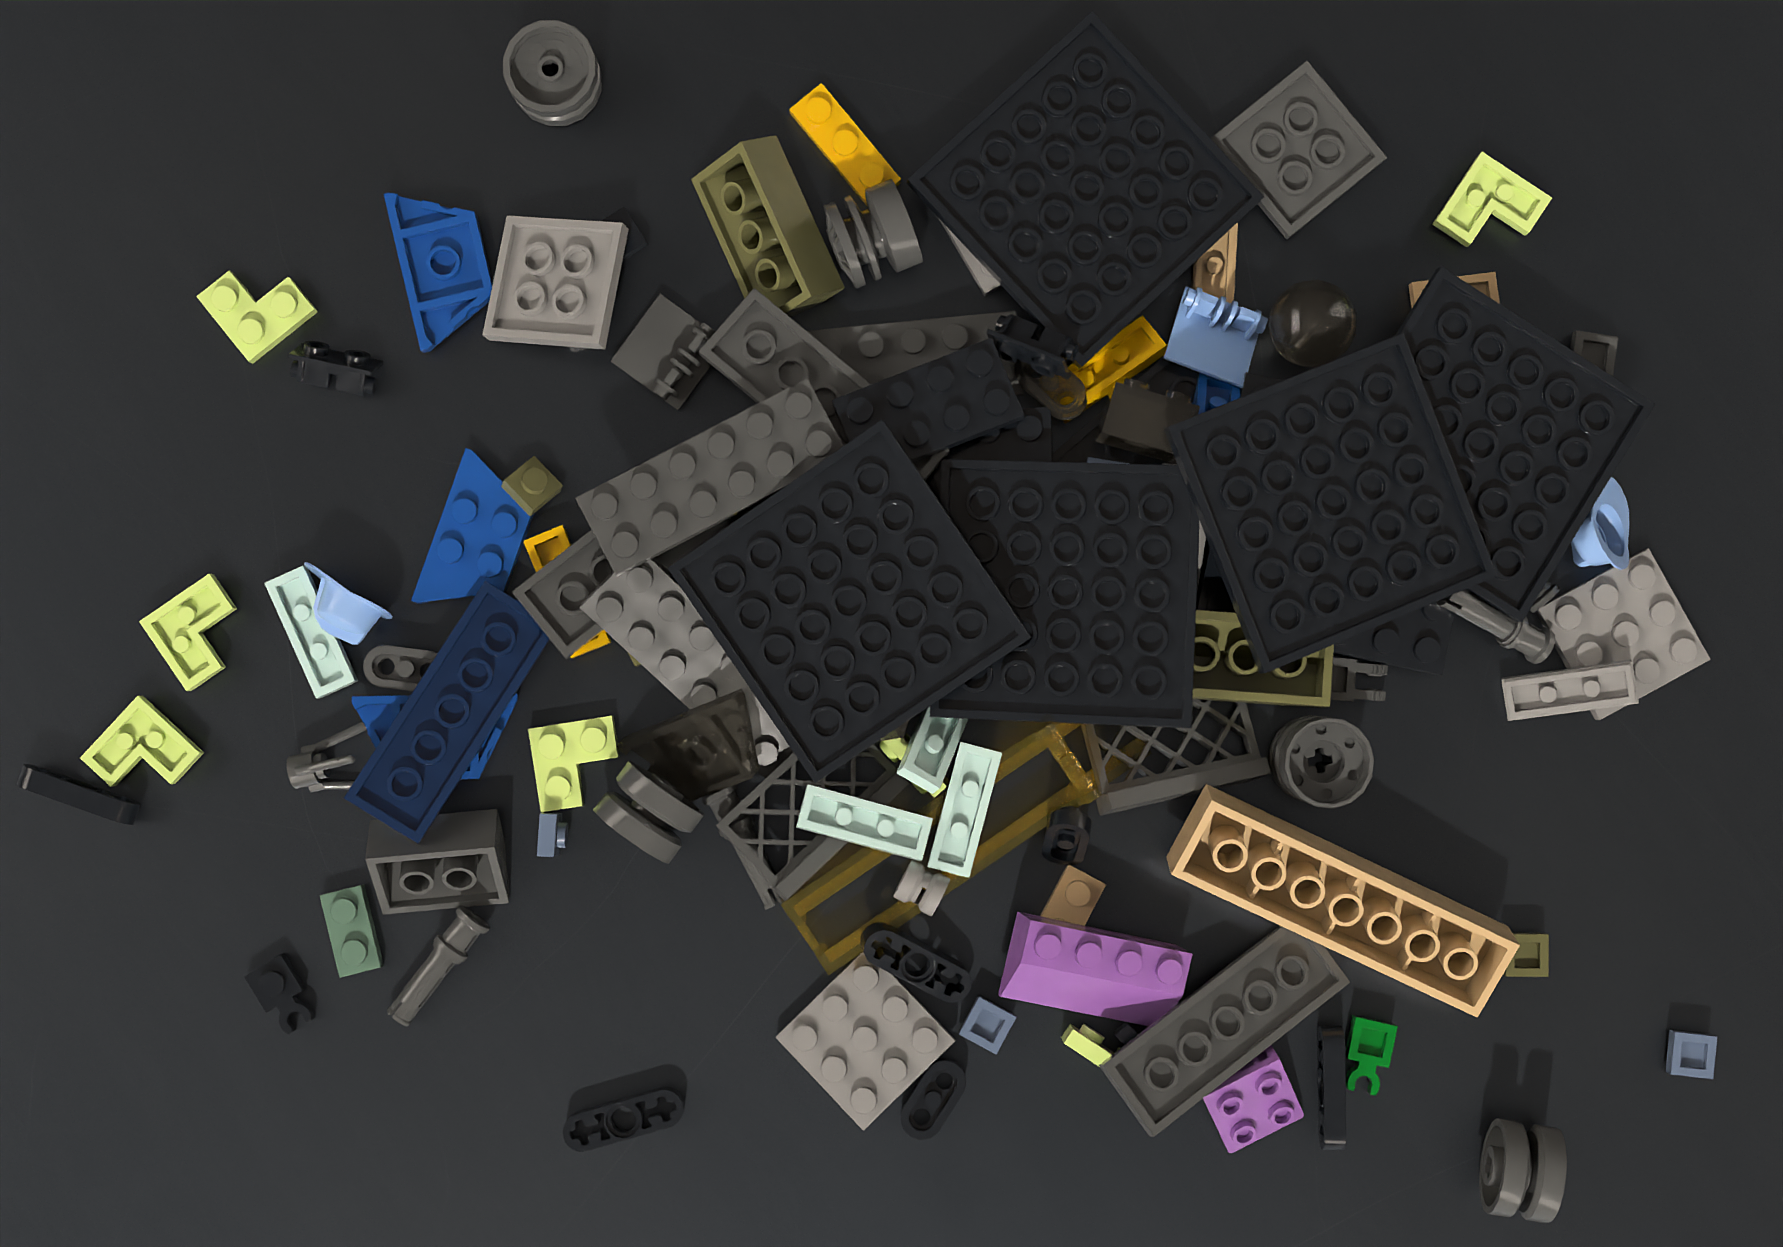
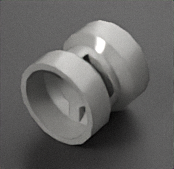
(914, 880)

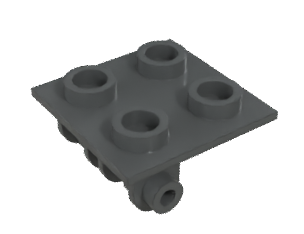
(665, 352)

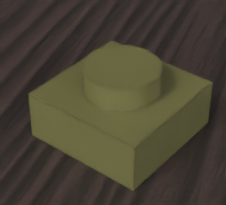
(532, 486)
(1531, 957)

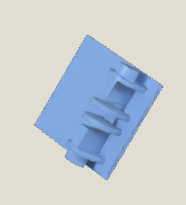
(1214, 336)

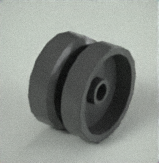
(558, 49)
(652, 807)
(1523, 1170)

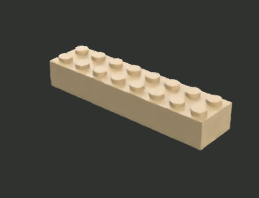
(1341, 901)

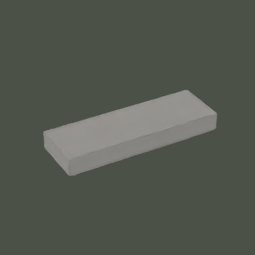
(1570, 690)

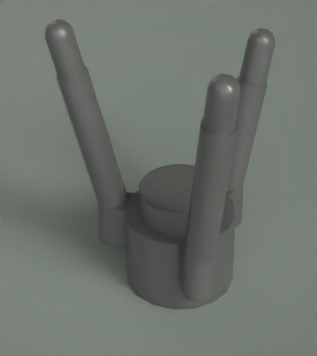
(311, 768)

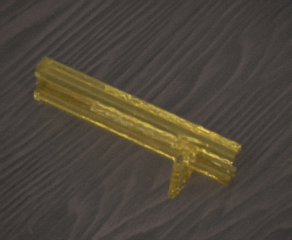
(1079, 791)

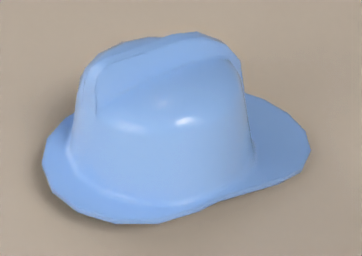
(1604, 531)
(342, 611)

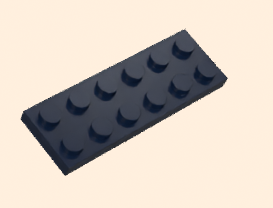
(449, 714)

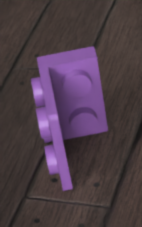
(1253, 1102)

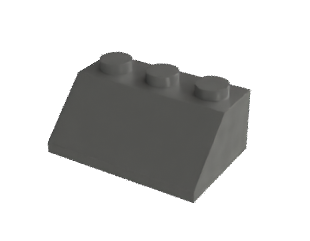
(452, 865)

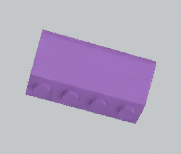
(1093, 970)

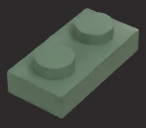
(351, 930)

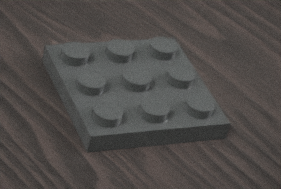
(1299, 149)

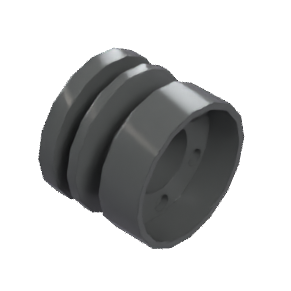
(873, 233)
(1344, 764)

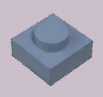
(551, 834)
(987, 1024)
(1691, 1054)

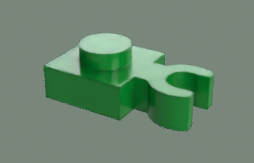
(1371, 1046)

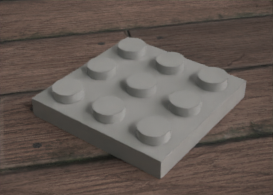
(555, 282)
(1622, 619)
(865, 1039)

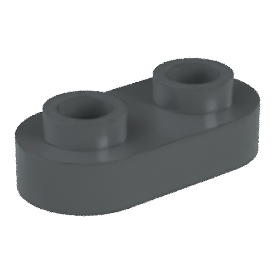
(408, 666)

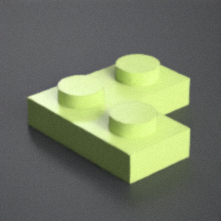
(1486, 191)
(259, 324)
(179, 630)
(139, 734)
(557, 757)

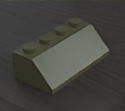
(767, 226)
(1228, 671)

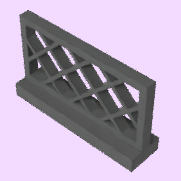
(1180, 782)
(822, 847)

